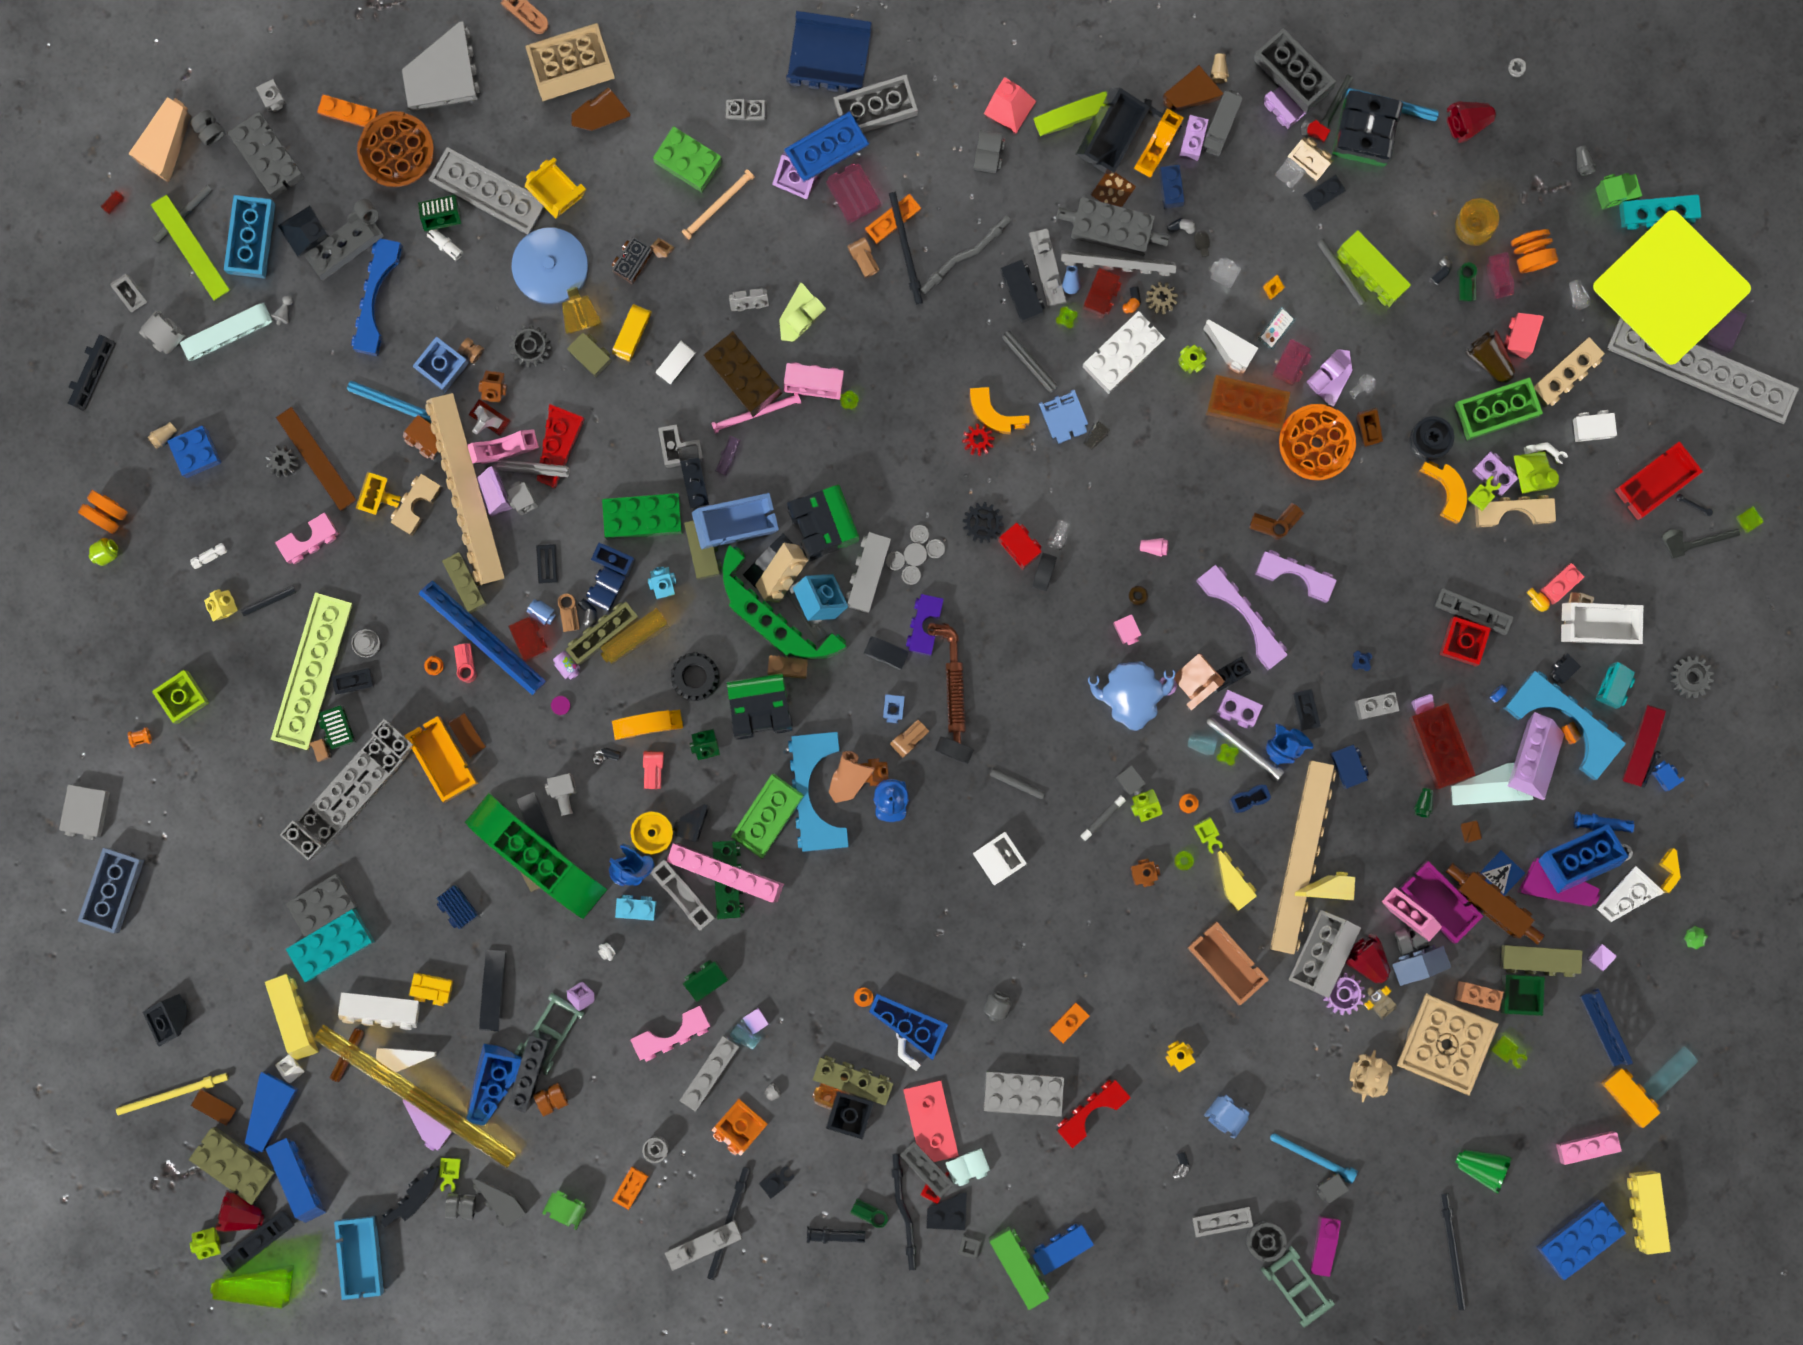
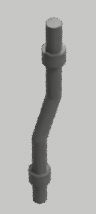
(994, 232)

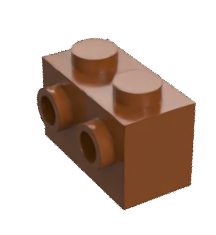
(421, 436)

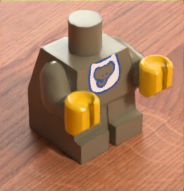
(1380, 1002)

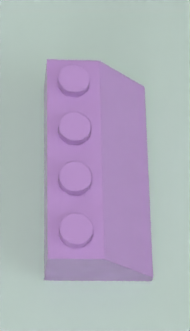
(1536, 756)

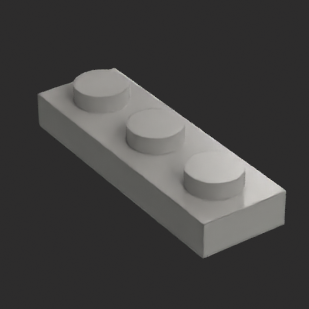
(1222, 1221)

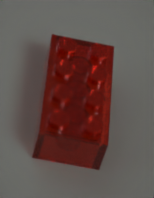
(1442, 746)

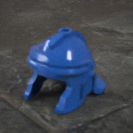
(1287, 745)
(891, 810)
(630, 869)

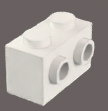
(1594, 427)

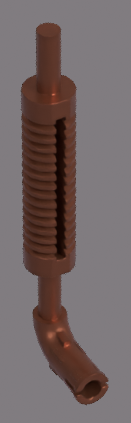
(954, 681)

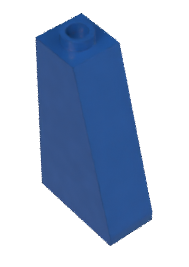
(268, 1110)

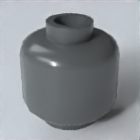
(997, 1006)

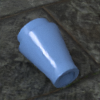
(1071, 282)

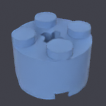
(1227, 1116)

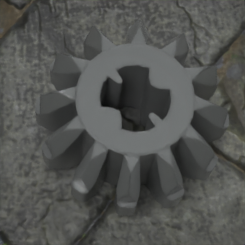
(276, 467)

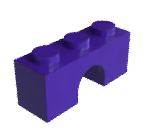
(926, 607)

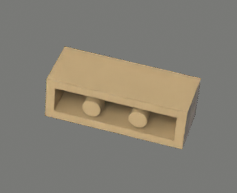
(781, 572)

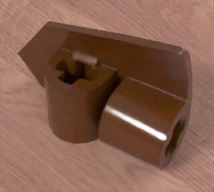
(599, 112)

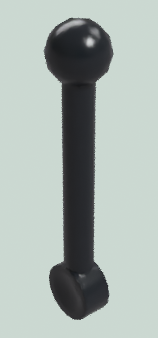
(1708, 512)
(1657, 755)

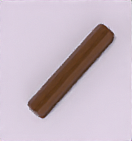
(342, 1064)

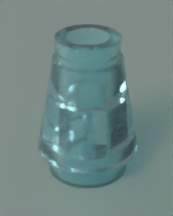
(1203, 744)
(743, 1036)

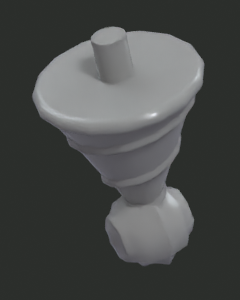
(281, 314)

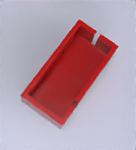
(1658, 480)

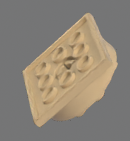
(1469, 1042)

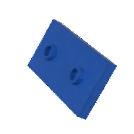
(826, 147)

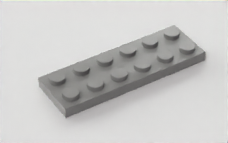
(487, 191)
(1110, 261)

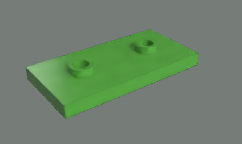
(767, 816)

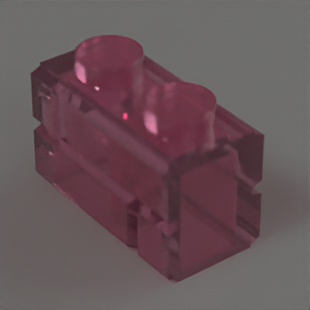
(1291, 362)

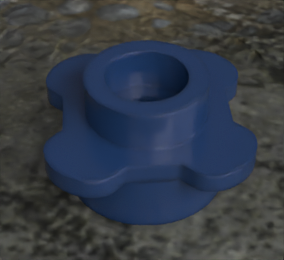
(1366, 664)

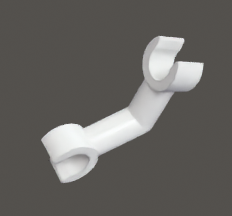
(1549, 448)
(904, 1056)

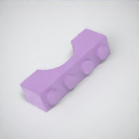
(1318, 584)

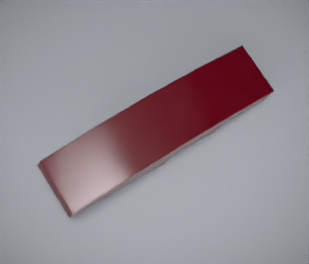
(1644, 745)

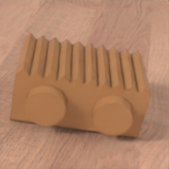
(788, 667)

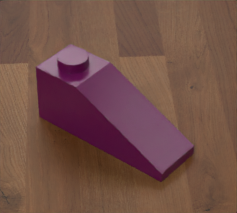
(1325, 1245)

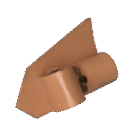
(848, 777)

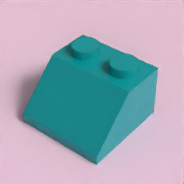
(1615, 685)

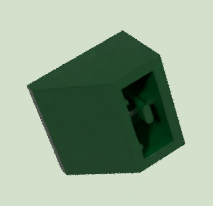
(706, 980)

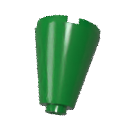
(1485, 1167)

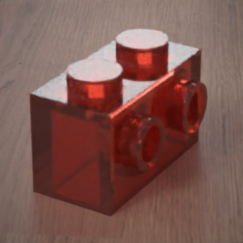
(528, 639)

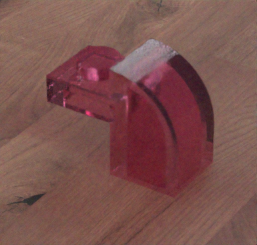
(1499, 275)

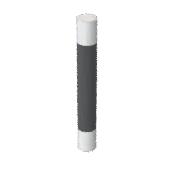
(1102, 818)

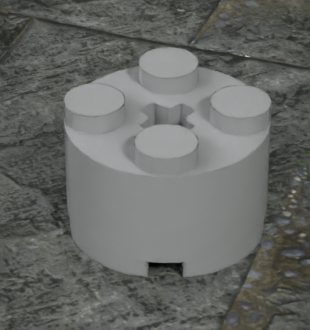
(162, 332)

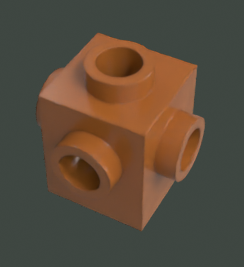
(492, 386)
(880, 772)
(1137, 873)

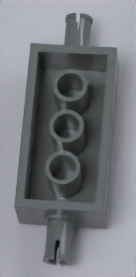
(1112, 226)

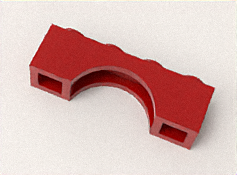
(1074, 1128)

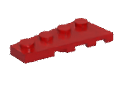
(560, 437)

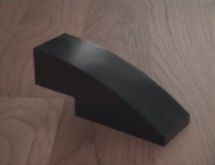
(535, 818)

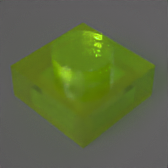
(1749, 519)

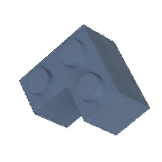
(1421, 965)

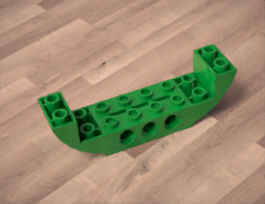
(742, 599)
(535, 857)

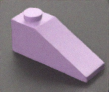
(429, 1129)

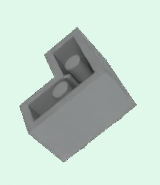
(670, 444)

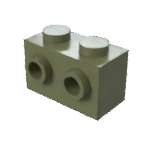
(589, 354)

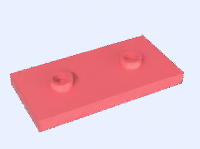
(931, 1121)

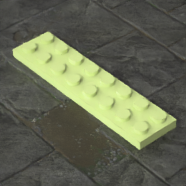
(311, 671)

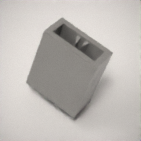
(84, 812)

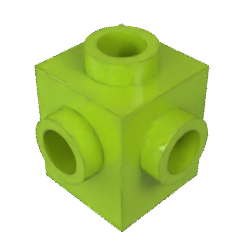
(1190, 365)
(1146, 805)
(205, 1243)

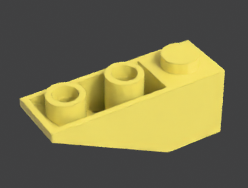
(1234, 886)

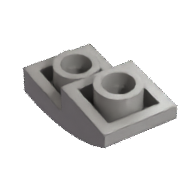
(746, 110)

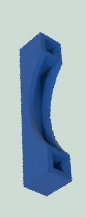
(385, 258)

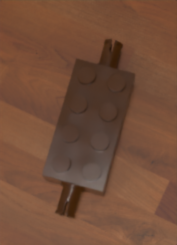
(1494, 905)

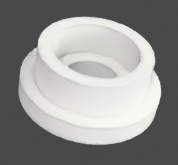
(606, 951)

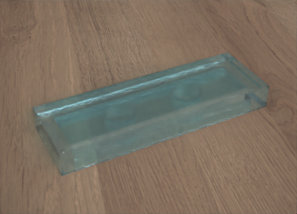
(1670, 1073)

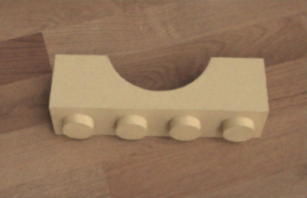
(1539, 510)

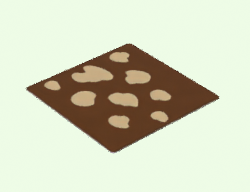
(1113, 190)

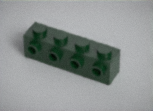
(727, 897)

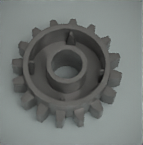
(529, 356)
(1702, 677)

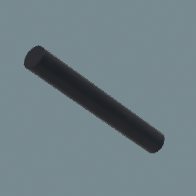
(268, 601)

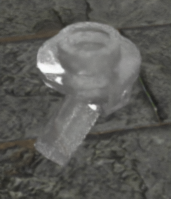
(1366, 383)

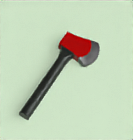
(1320, 131)

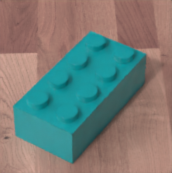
(330, 945)

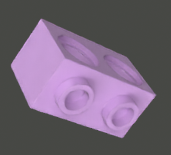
(1193, 137)
(1499, 469)
(1241, 703)

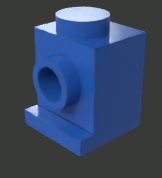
(1667, 775)

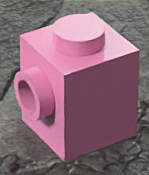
(1127, 630)

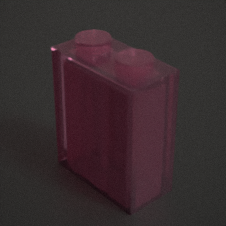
(853, 193)

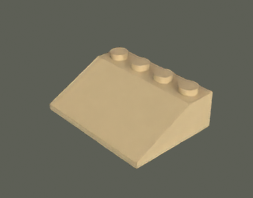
(569, 62)

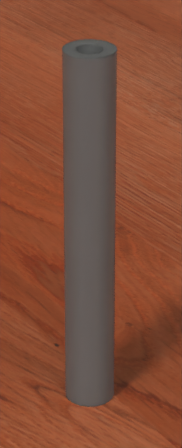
(1016, 783)

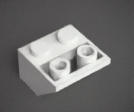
(999, 858)

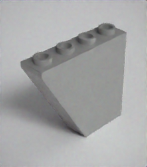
(442, 72)

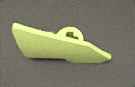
(799, 314)

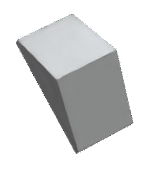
(128, 292)

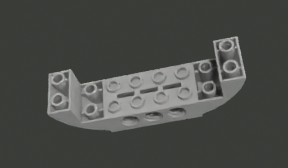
(349, 792)

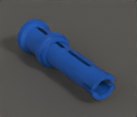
(1595, 822)

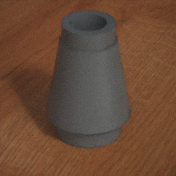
(1585, 162)

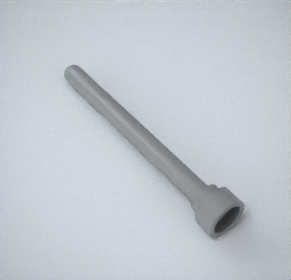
(1274, 771)

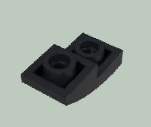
(886, 652)
(1233, 672)

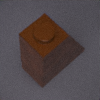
(1192, 91)

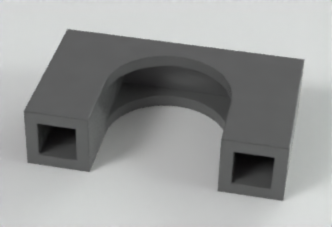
(1222, 122)

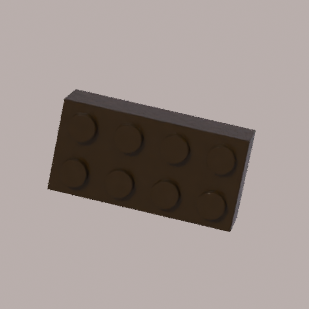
(742, 374)

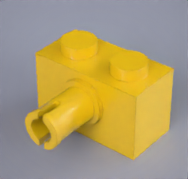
(374, 494)

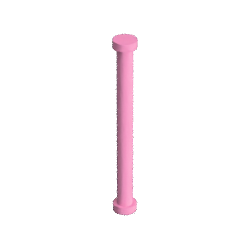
(746, 416)

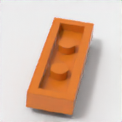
(346, 111)
(886, 223)

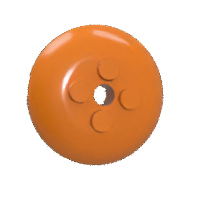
(1330, 428)

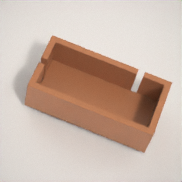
(1227, 963)

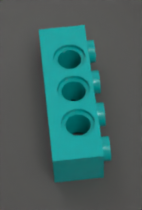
(1628, 210)

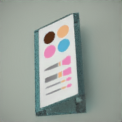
(1276, 328)

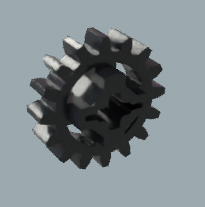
(989, 517)

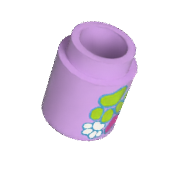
(566, 665)

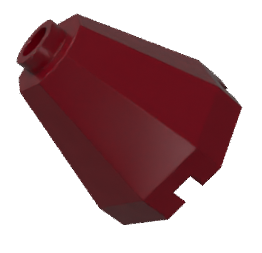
(1469, 119)
(1369, 959)
(238, 1214)

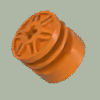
(1534, 249)

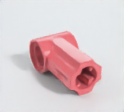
(464, 661)
(653, 764)

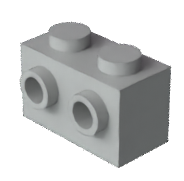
(521, 498)

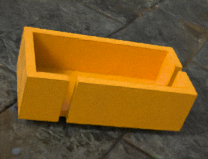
(441, 759)

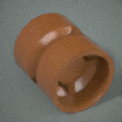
(550, 1099)

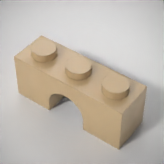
(422, 489)

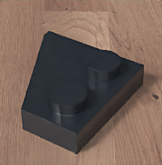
(948, 1214)

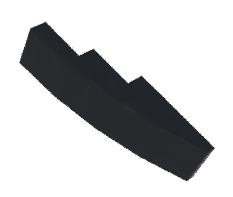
(492, 990)

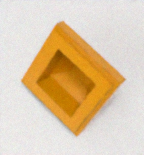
(1273, 286)

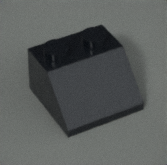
(849, 1115)

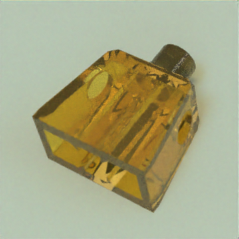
(579, 312)

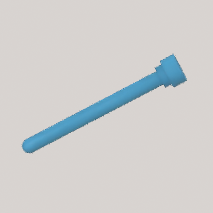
(1347, 1174)

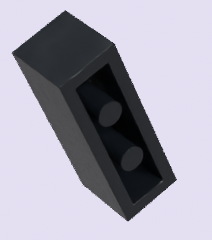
(1022, 291)
(693, 476)

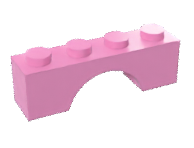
(648, 1044)

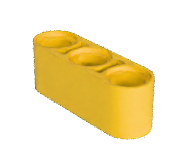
(631, 332)

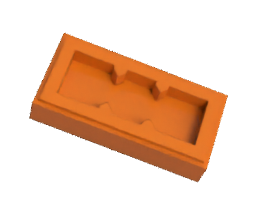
(1069, 1022)
(630, 1188)

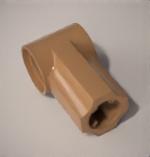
(862, 254)
(569, 615)
(906, 741)

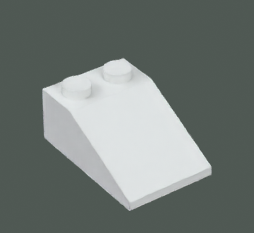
(1233, 349)

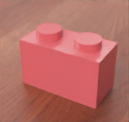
(1562, 583)

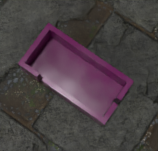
(1442, 901)

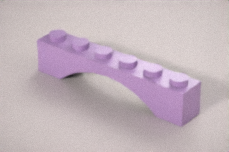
(1267, 648)

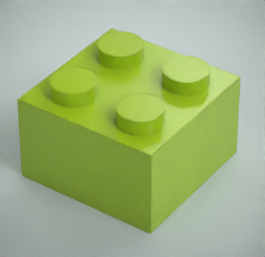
(180, 697)

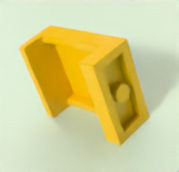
(553, 188)

